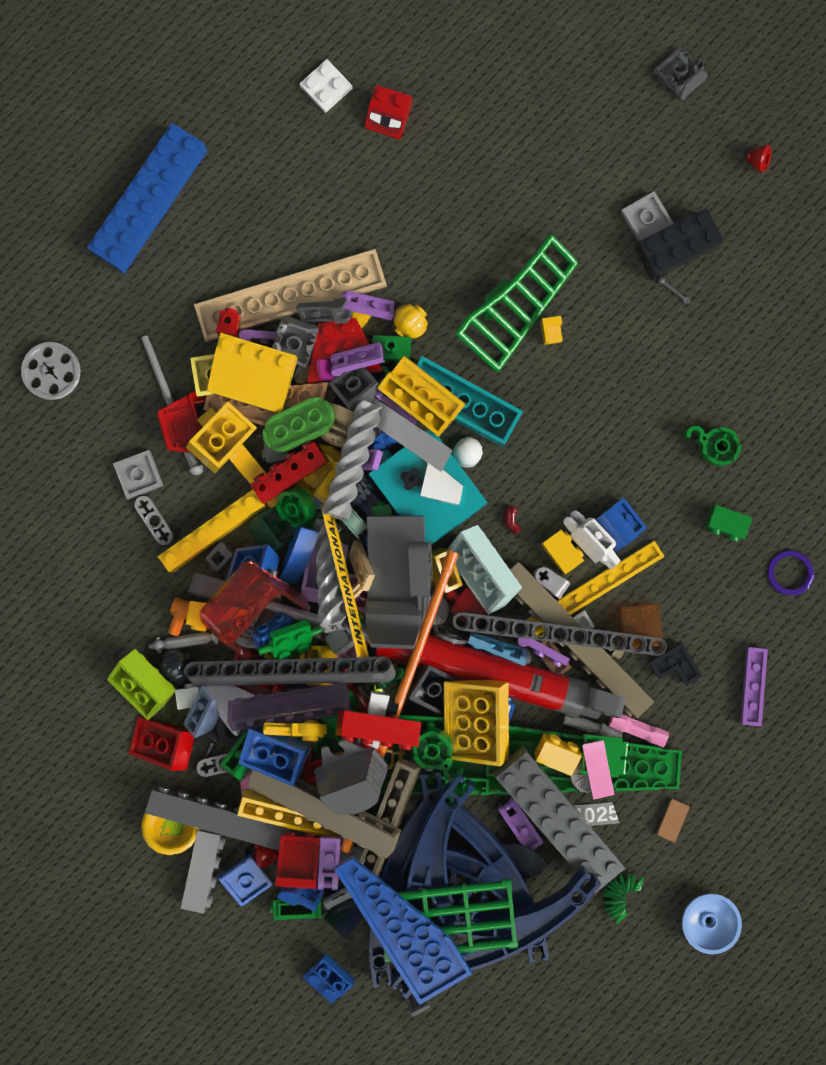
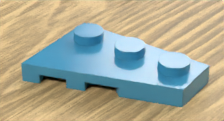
(498, 647)

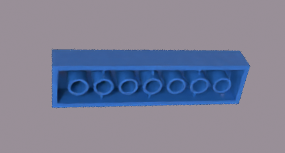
(147, 198)

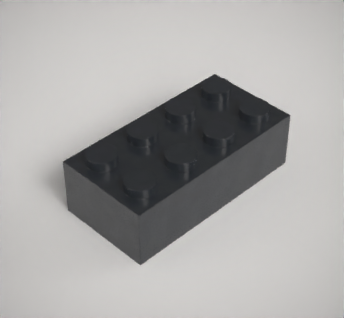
(679, 244)

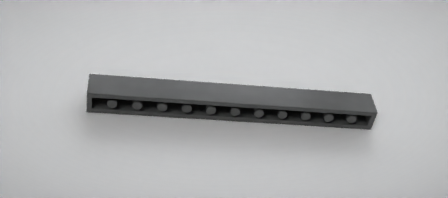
(222, 820)

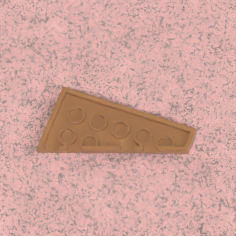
(259, 415)

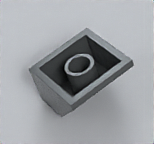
(354, 387)

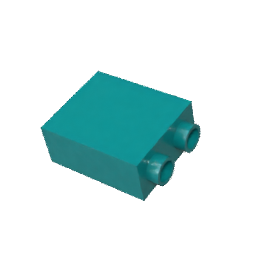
(439, 516)

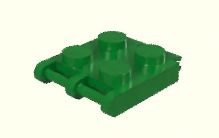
(614, 750)

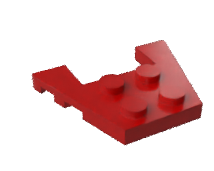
(337, 338)
(180, 422)

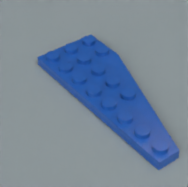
(415, 944)

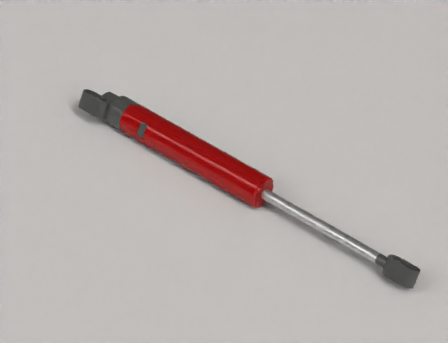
(469, 664)

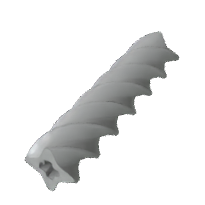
(353, 456)
(329, 593)

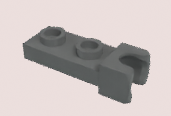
(324, 311)

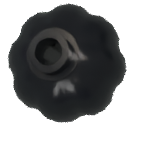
(173, 665)

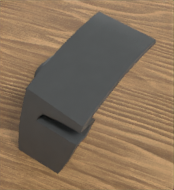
(400, 582)

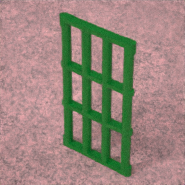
(467, 908)

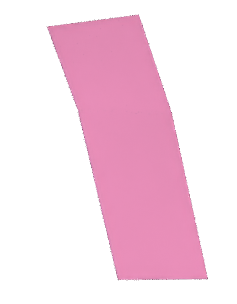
(598, 769)

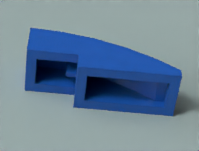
(298, 554)

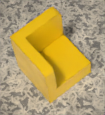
(551, 330)

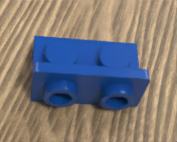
(262, 634)

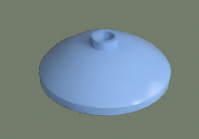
(720, 932)

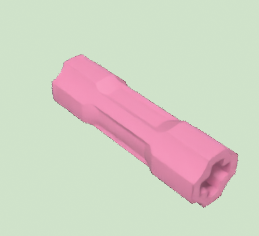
(650, 733)

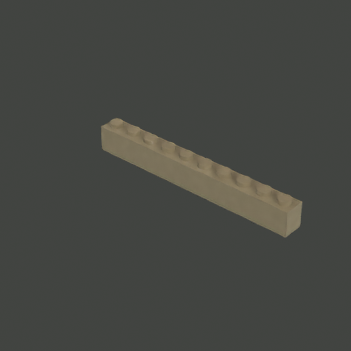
(595, 660)

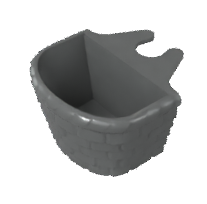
(350, 779)

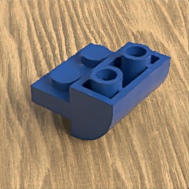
(621, 523)
(306, 897)
(329, 978)

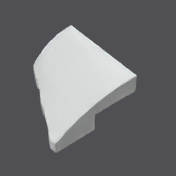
(441, 486)

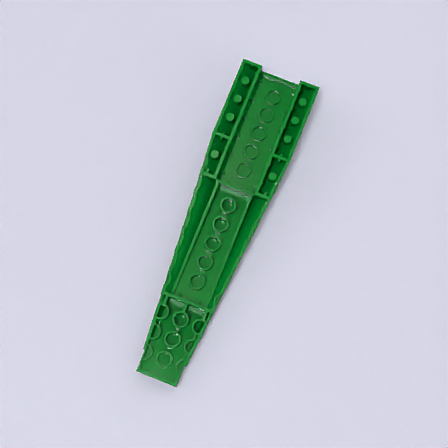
(646, 765)

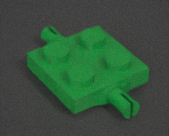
(290, 640)

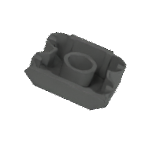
(681, 72)
(296, 338)

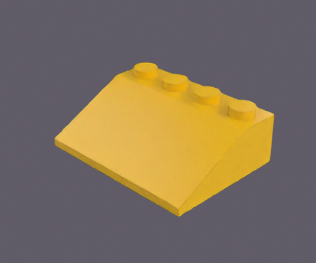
(251, 373)
(477, 720)

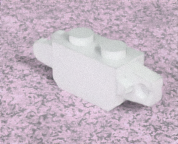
(592, 539)

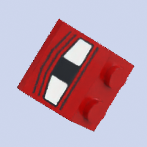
(388, 112)

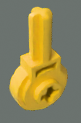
(309, 730)

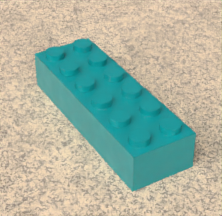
(482, 410)

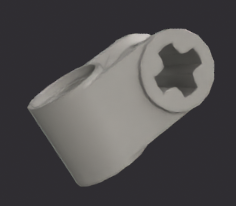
(553, 583)

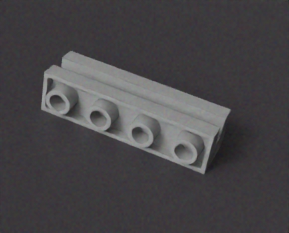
(202, 870)

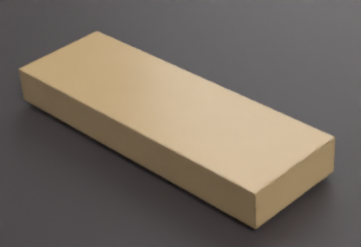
(361, 565)

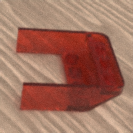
(241, 602)

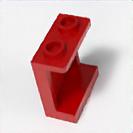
(298, 861)

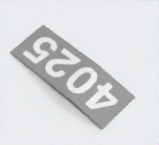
(598, 813)

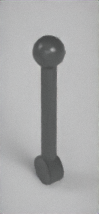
(686, 300)

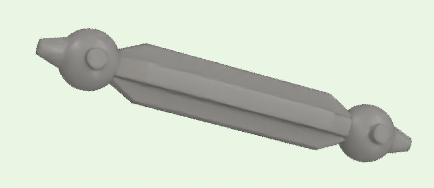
(183, 641)

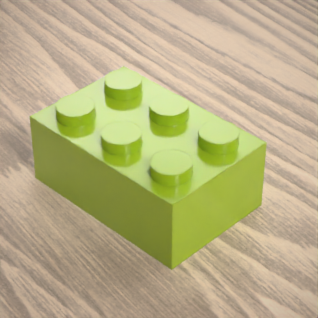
(141, 684)

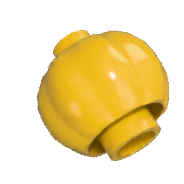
(410, 321)

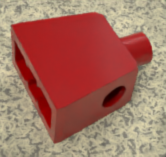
(466, 603)

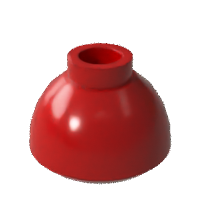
(760, 157)
(265, 856)

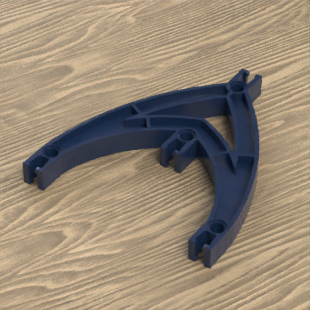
(490, 867)
(429, 871)

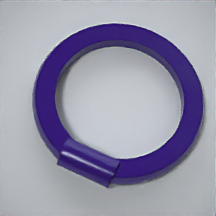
(807, 582)

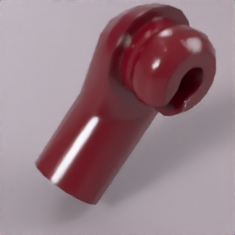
(509, 519)

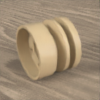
(338, 433)

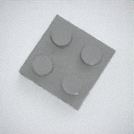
(646, 216)
(138, 474)

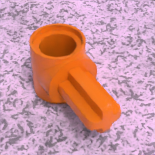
(180, 611)

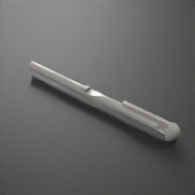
(195, 468)

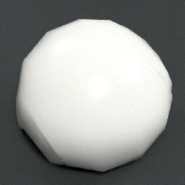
(467, 452)

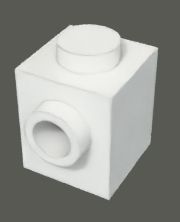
(186, 695)

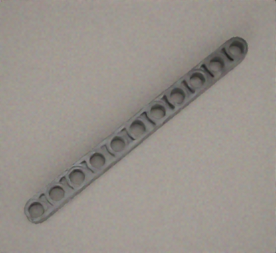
(568, 632)
(297, 674)

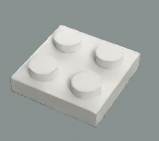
(326, 86)

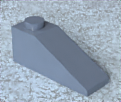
(202, 714)

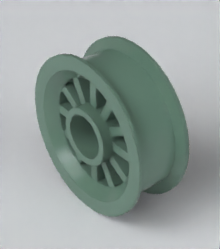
(355, 524)

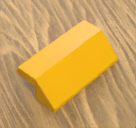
(421, 396)

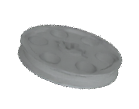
(59, 370)

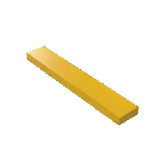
(241, 458)

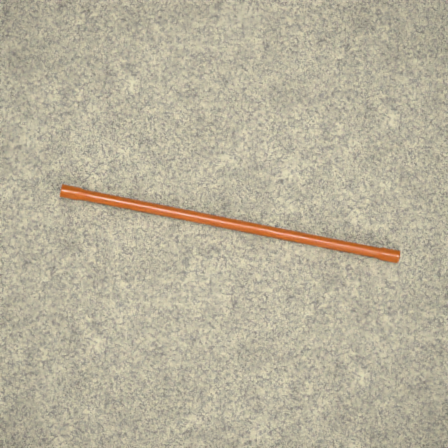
(447, 568)

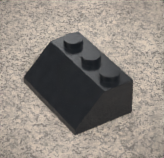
(428, 688)

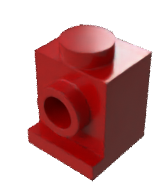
(233, 327)

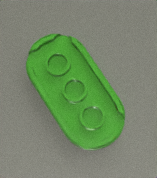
(298, 424)

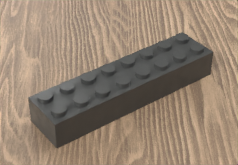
(557, 817)

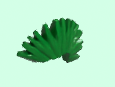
(618, 894)

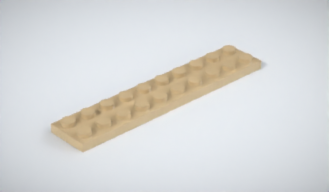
(281, 296)

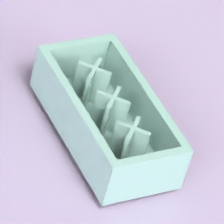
(484, 570)

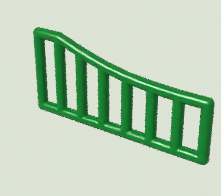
(502, 295)

